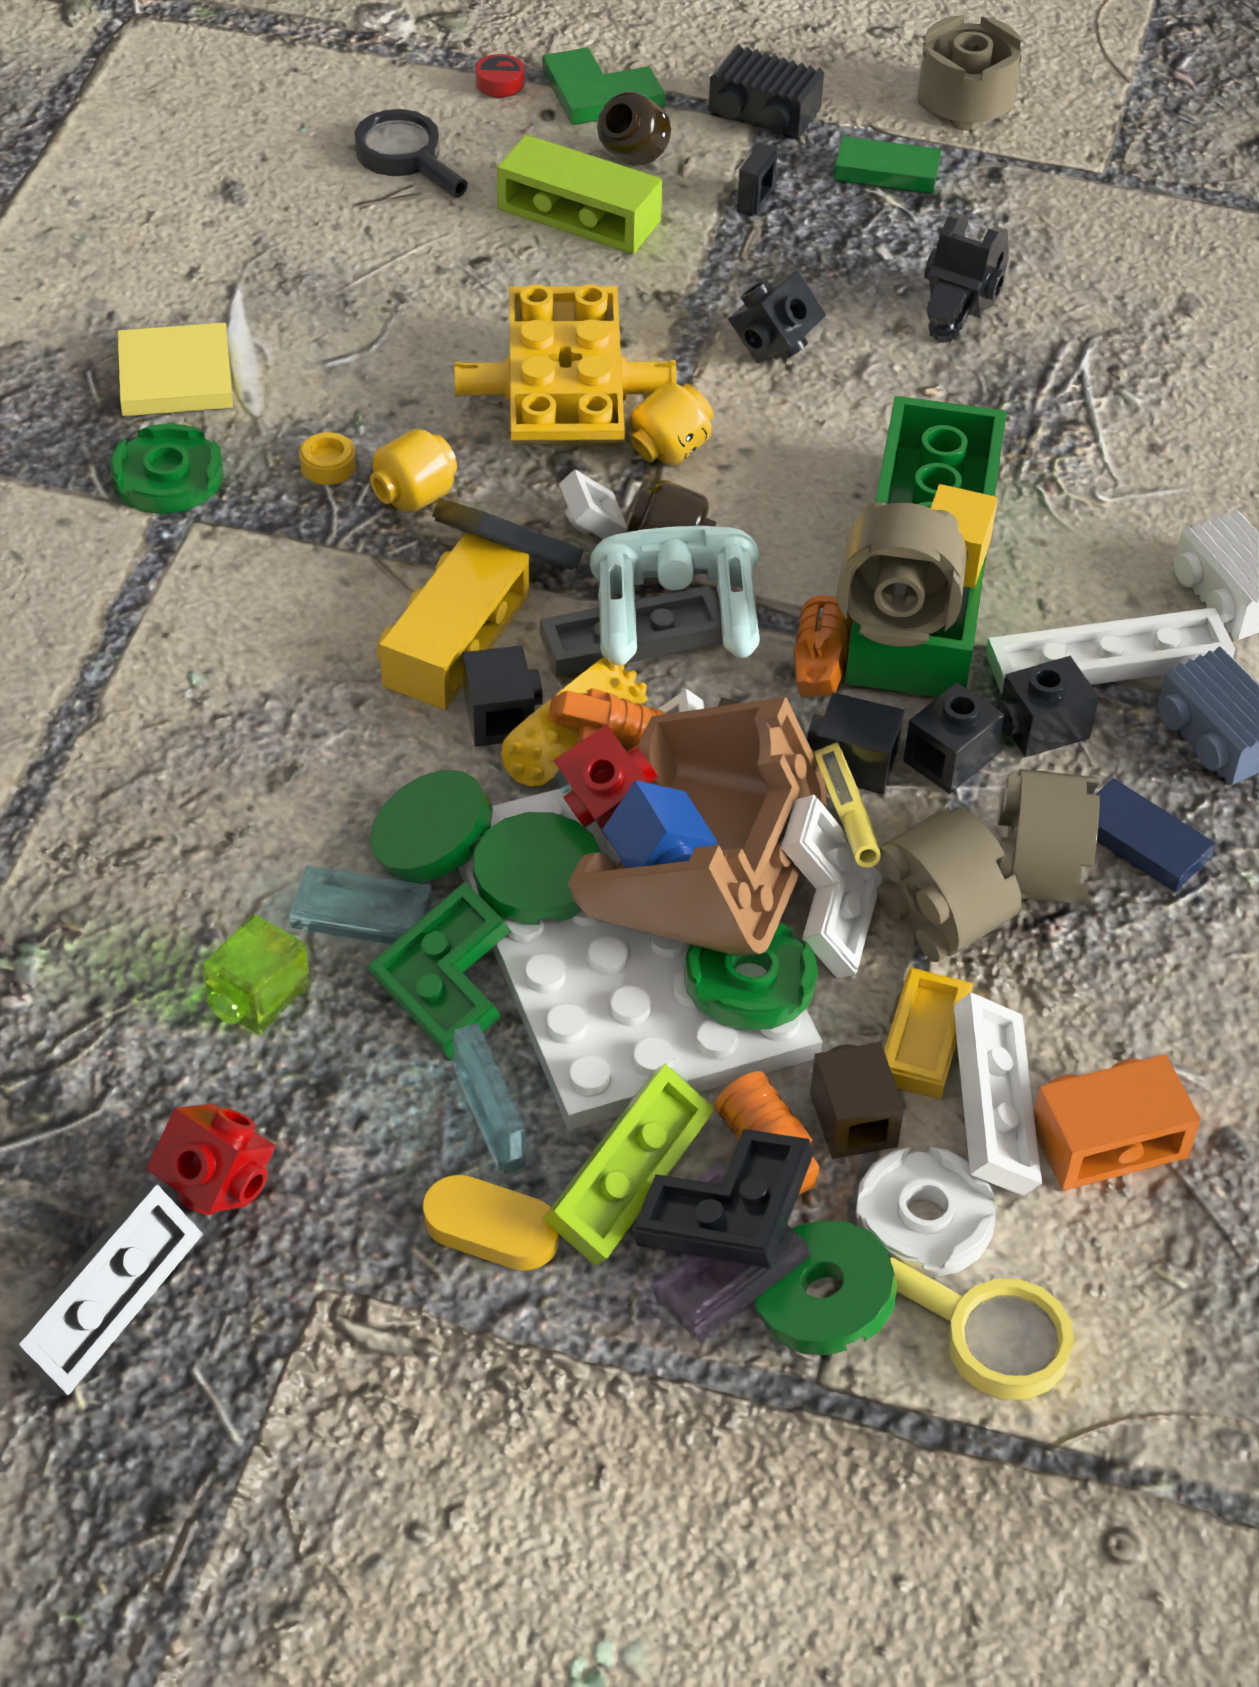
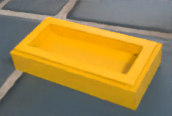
(924, 1032)

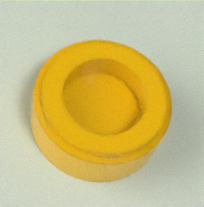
(327, 458)

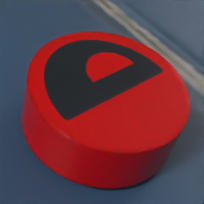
(500, 75)

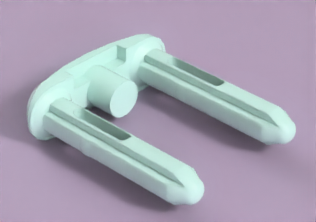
(674, 558)

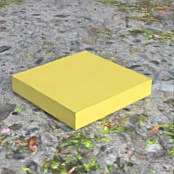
(174, 369)

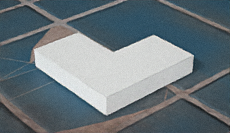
(843, 888)

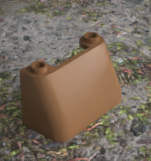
(743, 777)

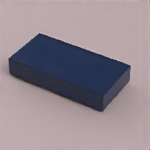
(1150, 836)

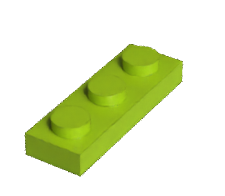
(618, 1174)

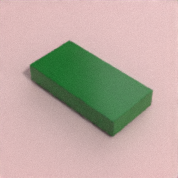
(887, 164)

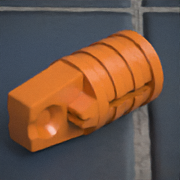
(821, 647)
(598, 708)
(757, 1106)

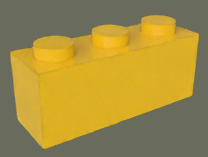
(457, 611)

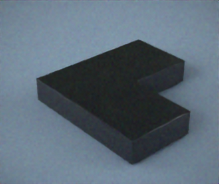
(507, 533)
(733, 1219)

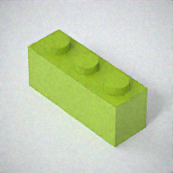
(579, 193)

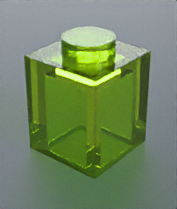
(255, 974)

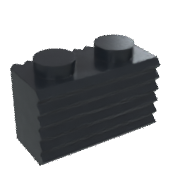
(766, 91)

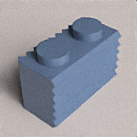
(1217, 712)

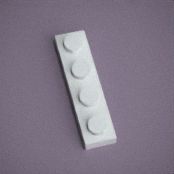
(1115, 648)

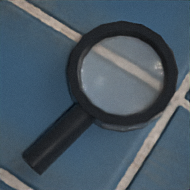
(404, 144)

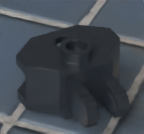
(963, 276)

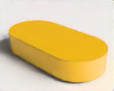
(489, 1222)

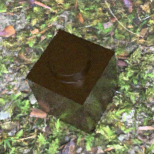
(856, 1100)

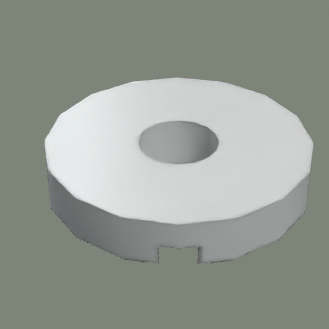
(938, 1176)

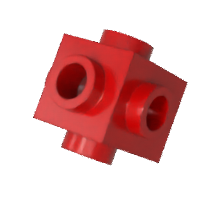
(601, 775)
(212, 1158)

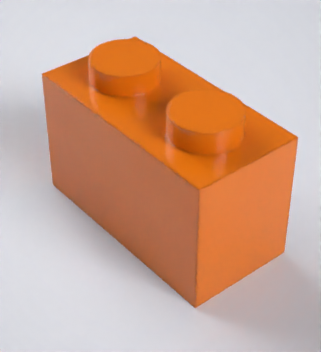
(1114, 1121)

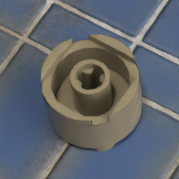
(969, 70)
(902, 573)
(1049, 833)
(947, 882)

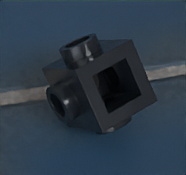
(766, 319)

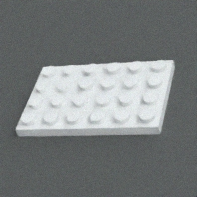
(616, 1007)

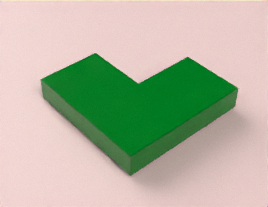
(585, 89)
(428, 965)

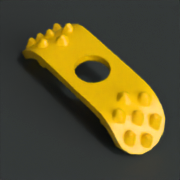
(536, 742)

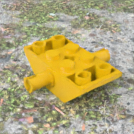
(564, 367)

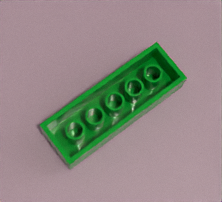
(925, 448)

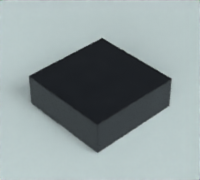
(756, 179)

